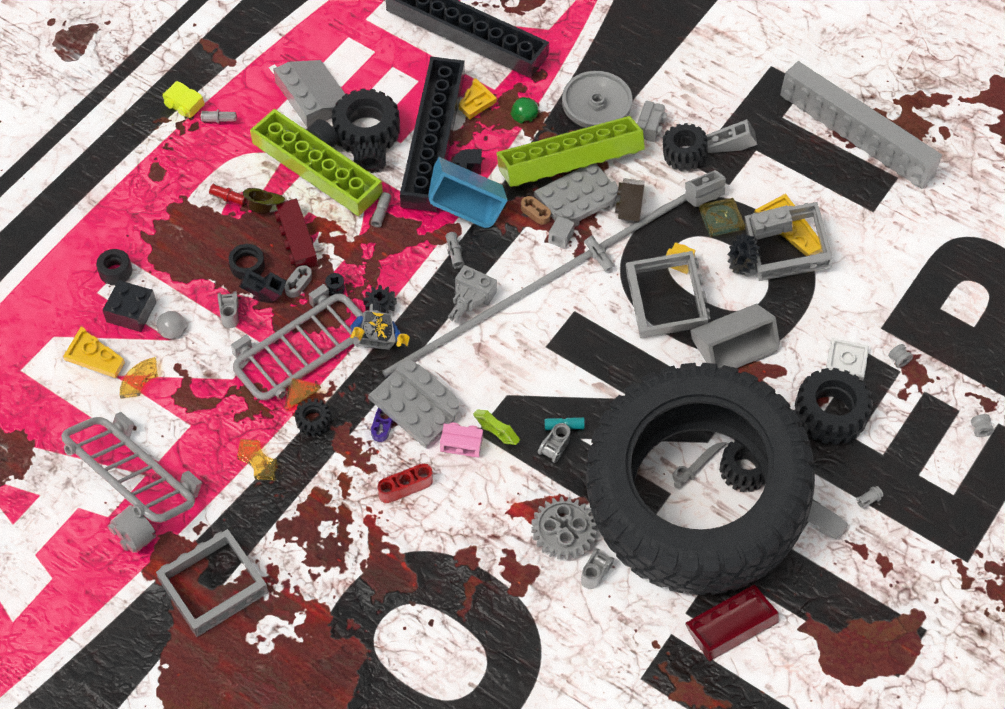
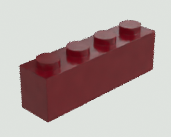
(296, 234)

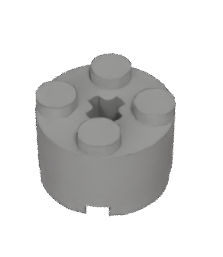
(132, 530)

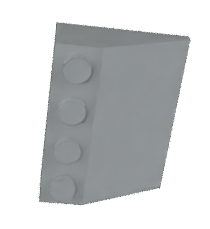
(308, 89)

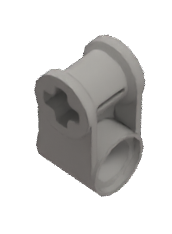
(229, 309)
(553, 445)
(598, 566)

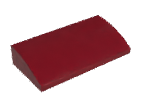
(732, 622)

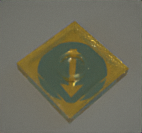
(721, 217)

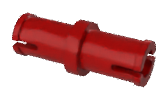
(227, 194)

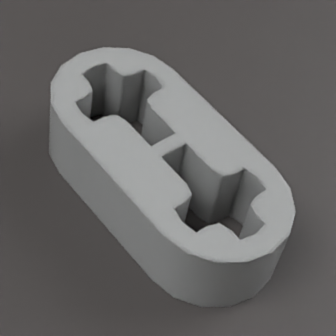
(300, 282)

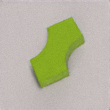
(501, 430)

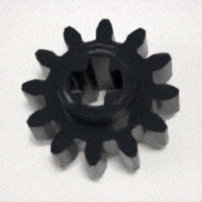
(382, 297)

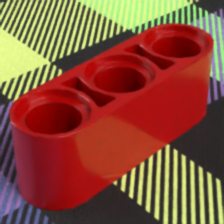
(409, 475)

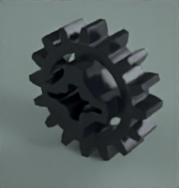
(743, 254)

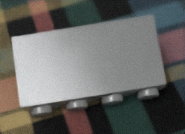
(738, 337)

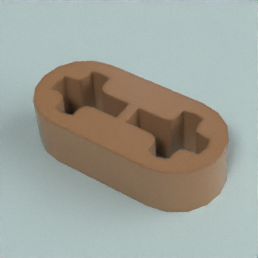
(535, 210)

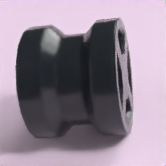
(335, 288)

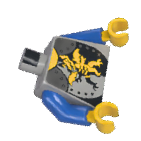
(377, 330)

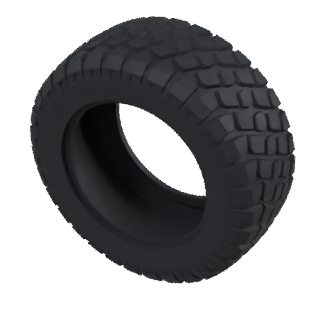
(704, 401)

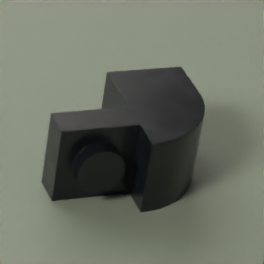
(469, 159)
(263, 289)

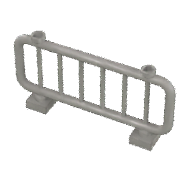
(243, 349)
(122, 428)

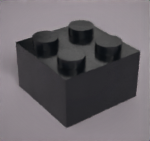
(129, 306)

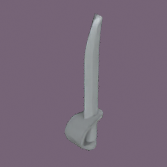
(688, 472)

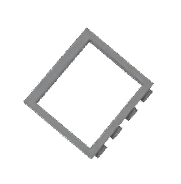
(663, 262)
(802, 264)
(228, 607)

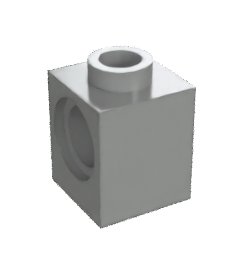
(561, 232)

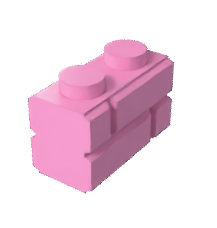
(461, 440)

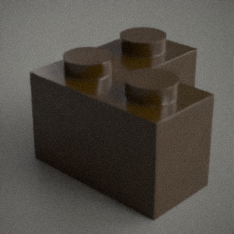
(631, 199)

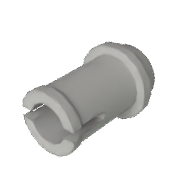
(869, 497)

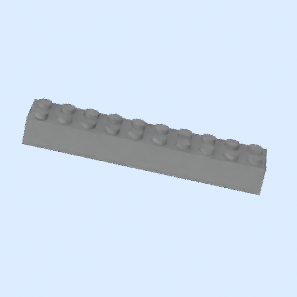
(860, 125)

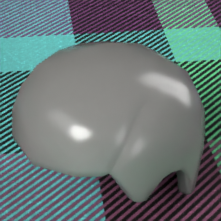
(171, 324)

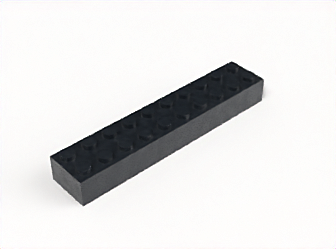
(476, 32)
(432, 130)

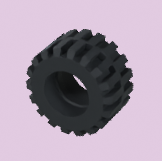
(685, 136)
(736, 475)

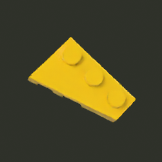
(90, 353)

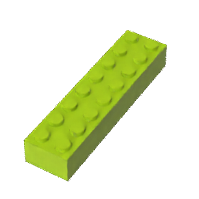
(570, 151)
(316, 162)

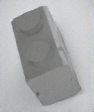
(651, 119)
(705, 188)
(771, 222)

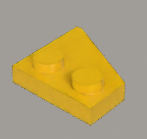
(476, 100)

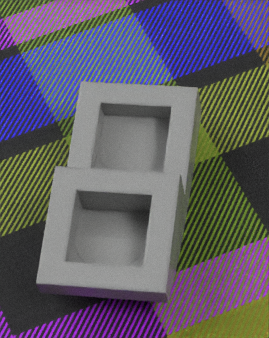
(826, 520)

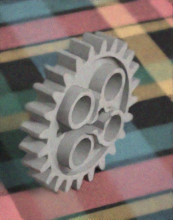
(564, 528)

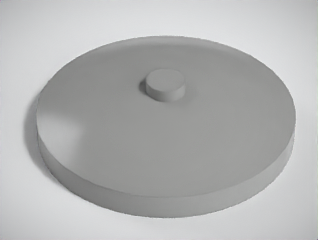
(596, 98)

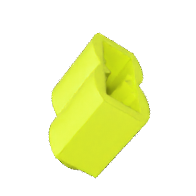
(183, 99)

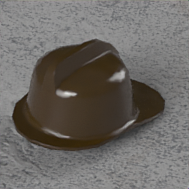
(261, 200)

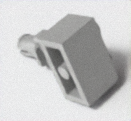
(471, 290)

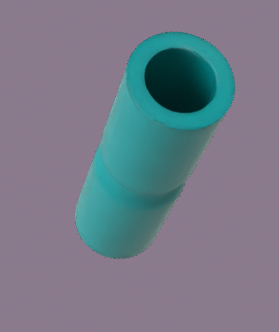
(573, 423)

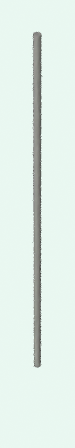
(535, 285)

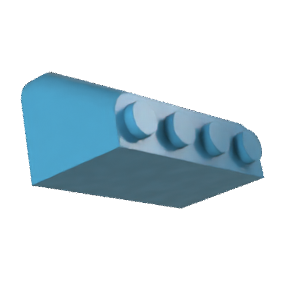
(466, 193)

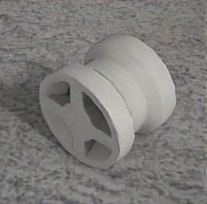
(900, 355)
(982, 425)

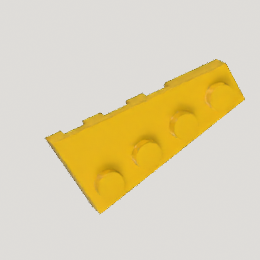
(802, 234)

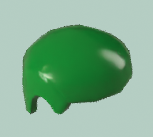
(524, 109)

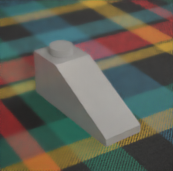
(732, 138)

